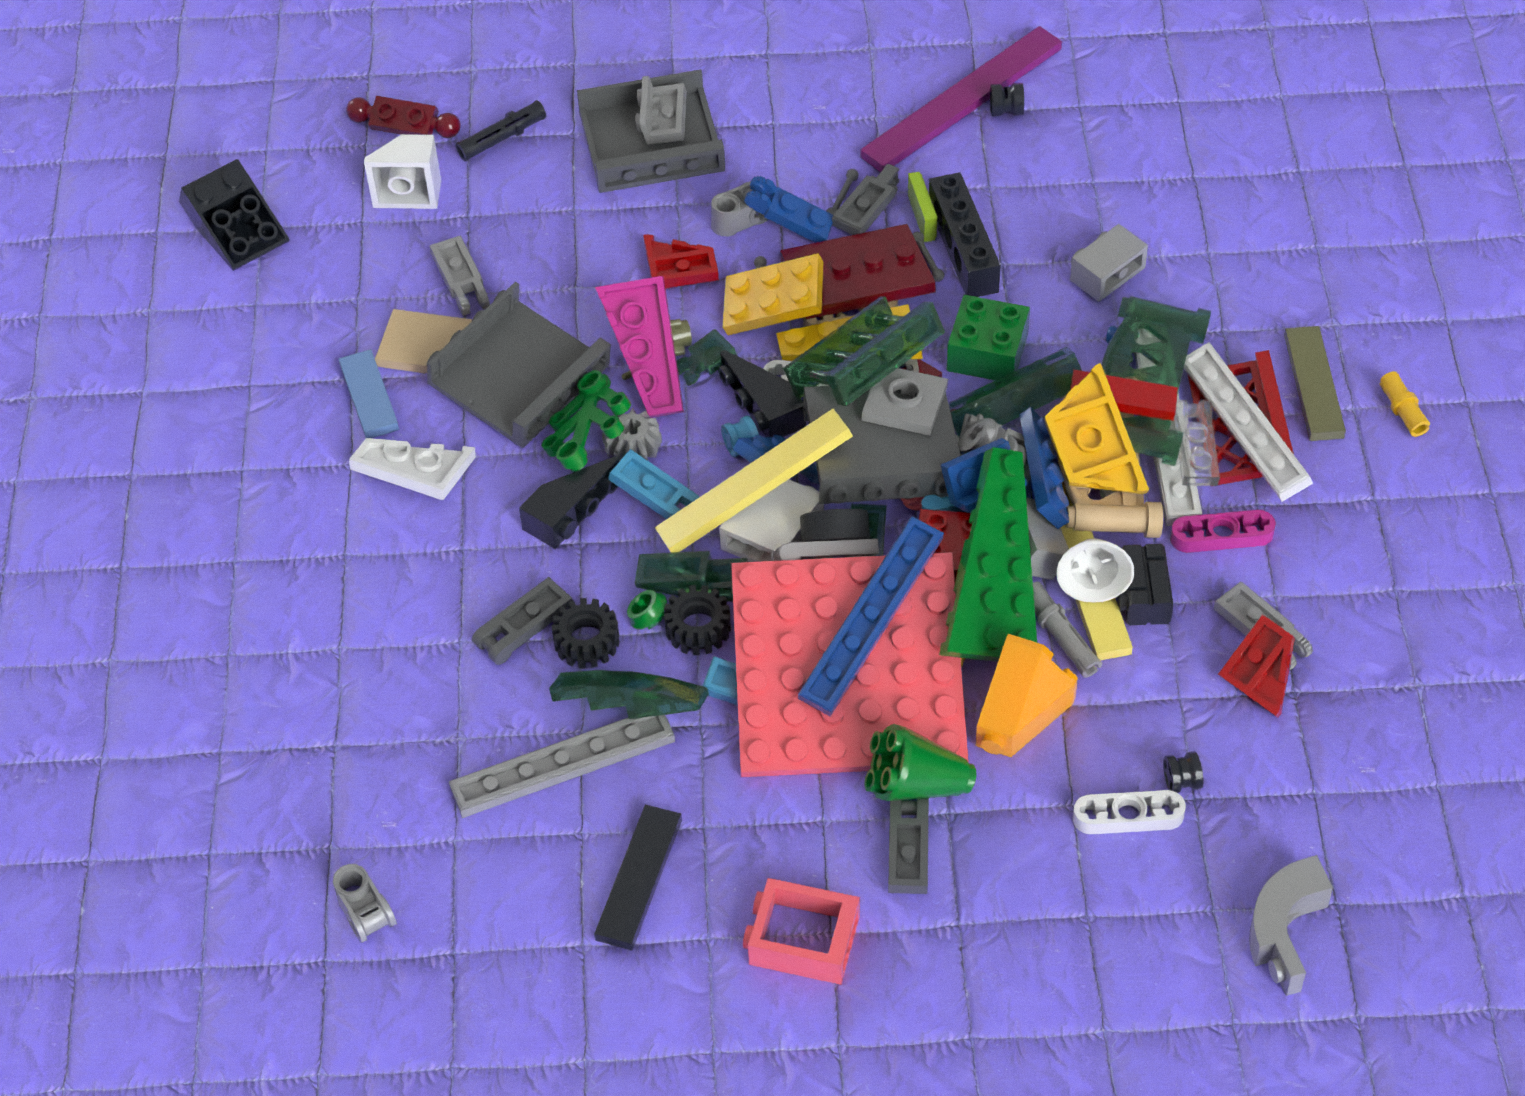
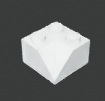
(404, 173)

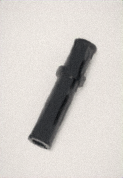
(501, 130)

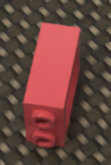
(797, 960)

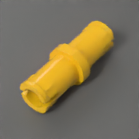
(1404, 404)

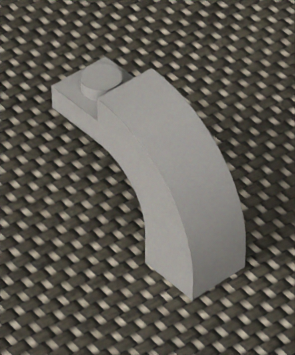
(1285, 896)

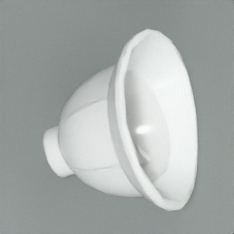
(1095, 571)

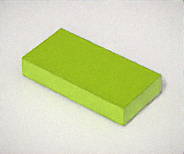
(922, 206)

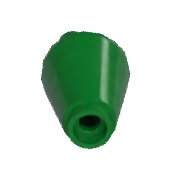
(915, 767)

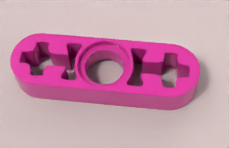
(1232, 520)

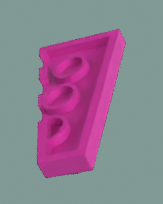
(644, 332)

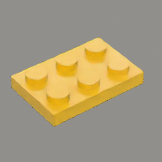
(773, 294)

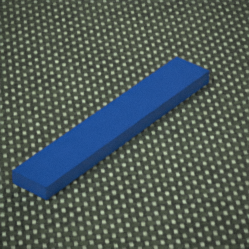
(870, 616)

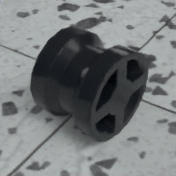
(1183, 772)

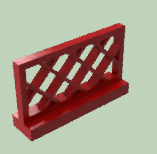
(1269, 403)

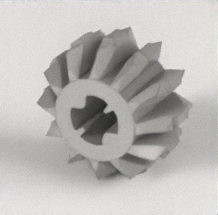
(639, 435)

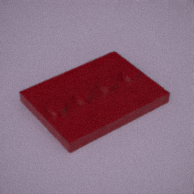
(868, 267)

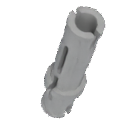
(1054, 619)

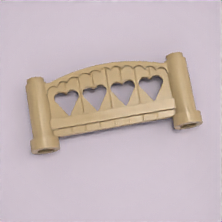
(1114, 512)

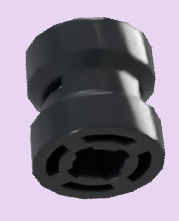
(1007, 99)

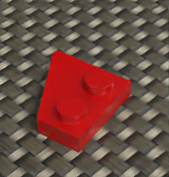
(680, 262)

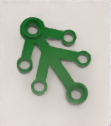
(592, 388)

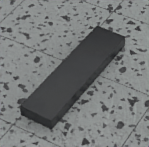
(638, 877)

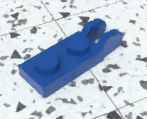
(788, 210)

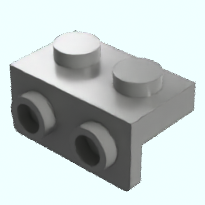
(661, 112)

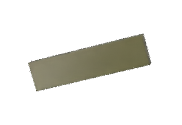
(1314, 383)

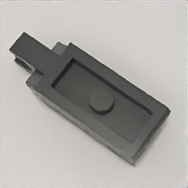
(867, 201)

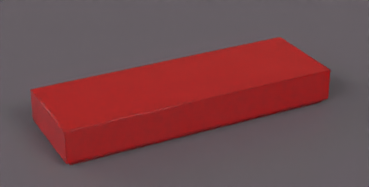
(1138, 396)

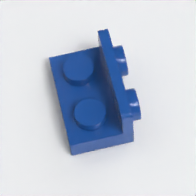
(963, 474)

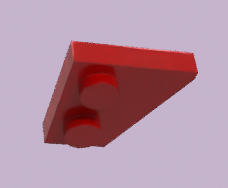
(1262, 665)

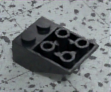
(232, 215)

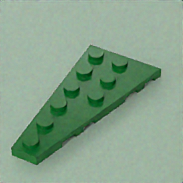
(994, 566)

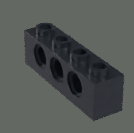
(964, 235)

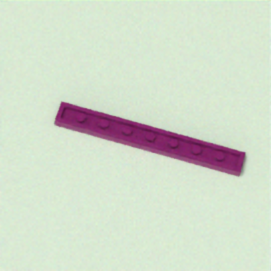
(960, 99)

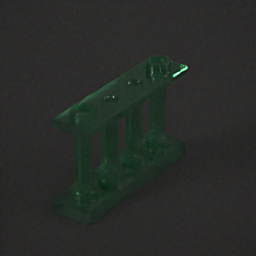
(864, 350)

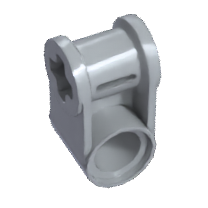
(731, 212)
(364, 907)

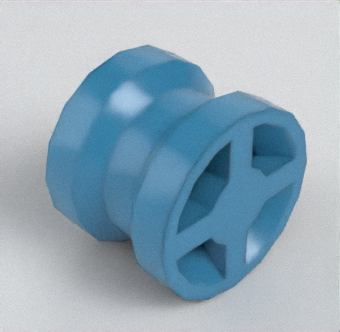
(743, 429)

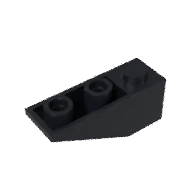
(763, 395)
(565, 502)

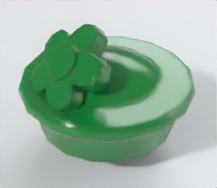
(646, 609)

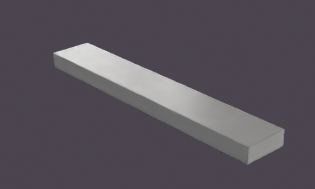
(559, 763)

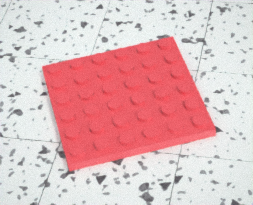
(782, 628)

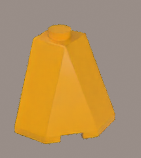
(1023, 697)

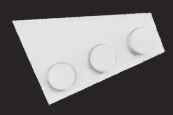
(415, 468)

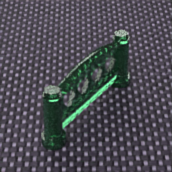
(1175, 329)

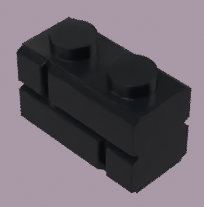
(1150, 592)

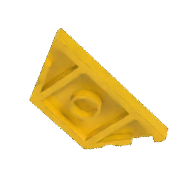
(1094, 439)

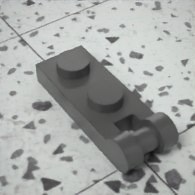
(521, 620)
(908, 847)

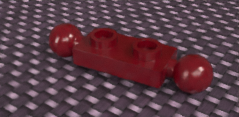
(403, 117)

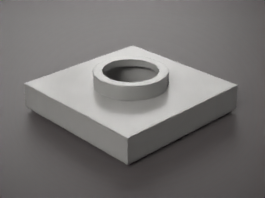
(910, 415)

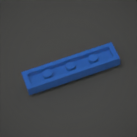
(1044, 469)

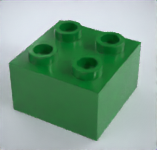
(987, 338)

